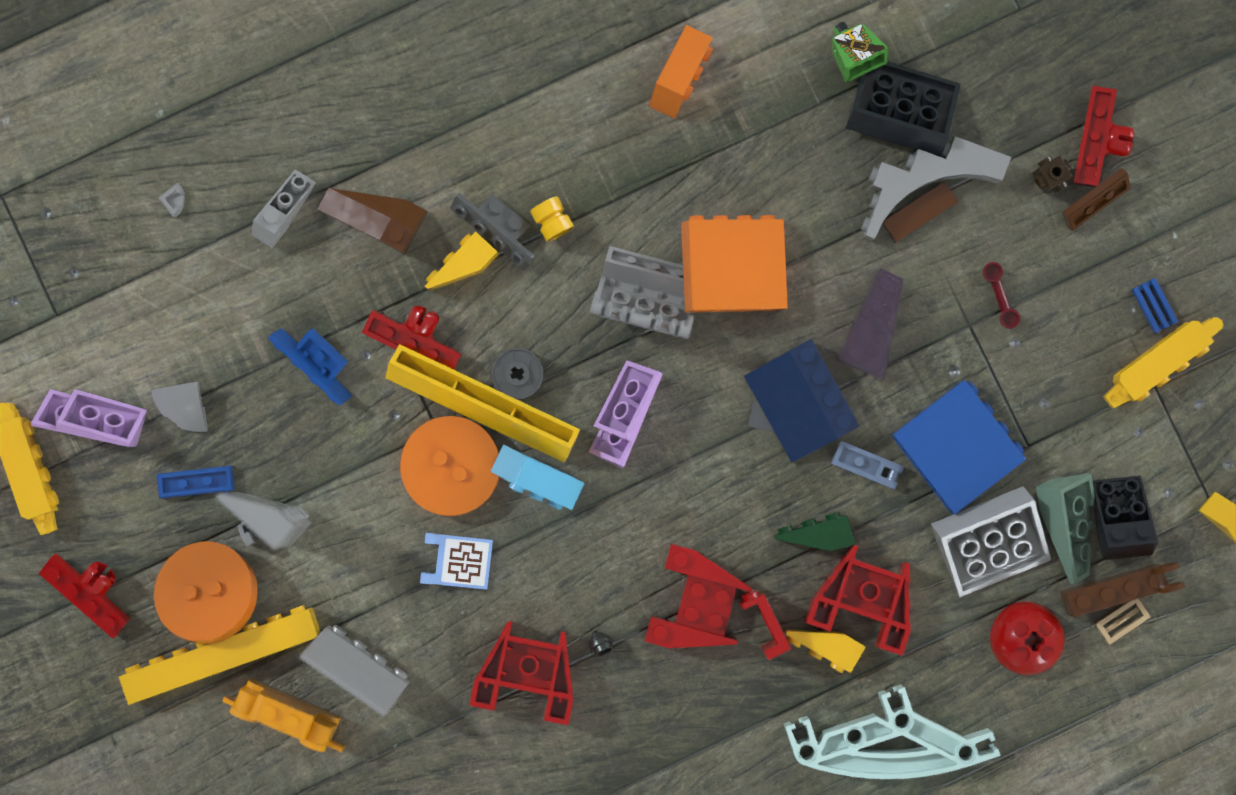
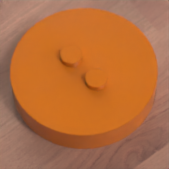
(449, 465)
(205, 592)

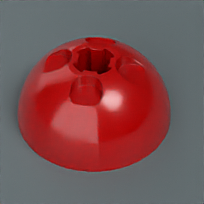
(1014, 641)

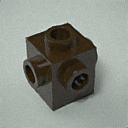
(1046, 180)

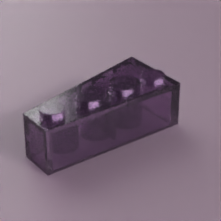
(872, 330)

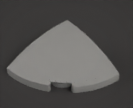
(182, 406)

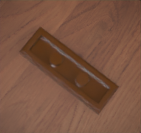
(1096, 199)
(919, 212)

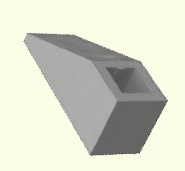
(282, 208)

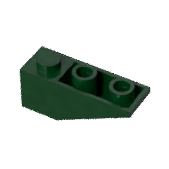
(826, 535)

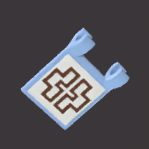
(459, 561)

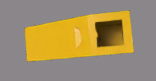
(468, 261)
(832, 645)

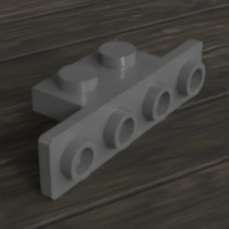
(497, 225)

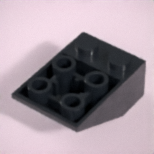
(1123, 518)

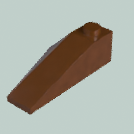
(379, 217)

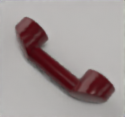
(993, 273)

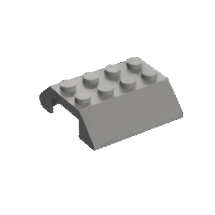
(642, 293)

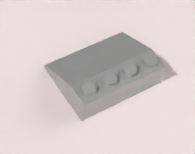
(271, 520)
(992, 541)
(356, 669)

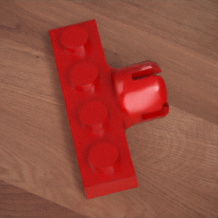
(1100, 137)
(412, 334)
(87, 592)

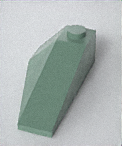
(1066, 514)

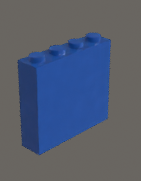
(959, 446)

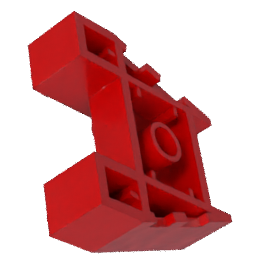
(868, 593)
(703, 605)
(527, 667)

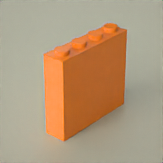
(734, 264)

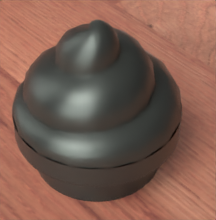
(600, 643)

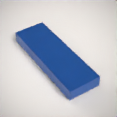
(195, 482)

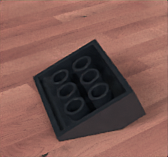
(904, 107)

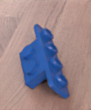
(316, 359)

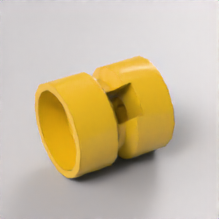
(552, 220)

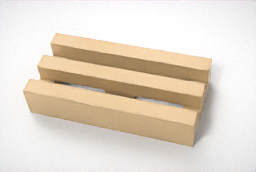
(1136, 622)

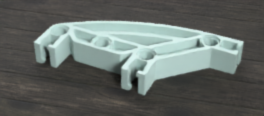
(844, 757)

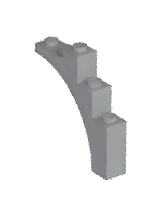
(961, 160)

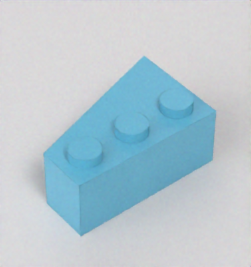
(537, 478)

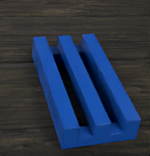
(1163, 302)

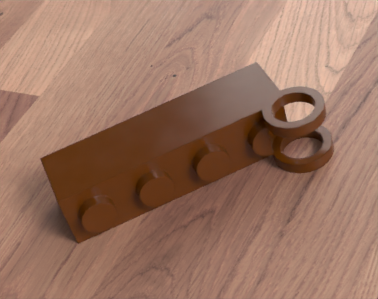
(1119, 589)

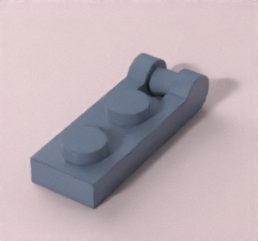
(866, 464)

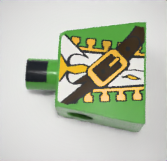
(857, 50)

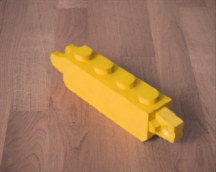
(1161, 360)
(25, 470)

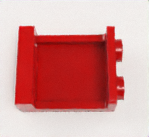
(779, 643)

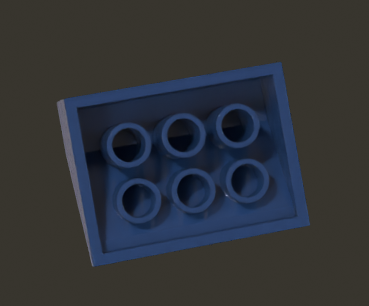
(801, 401)

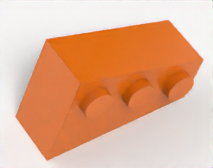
(680, 71)

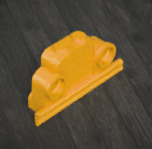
(286, 714)

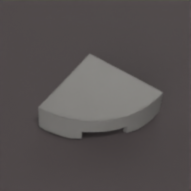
(174, 199)
(247, 534)

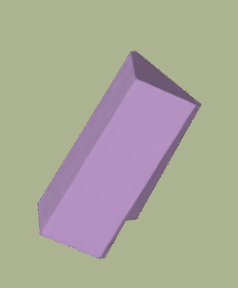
(624, 413)
(91, 417)

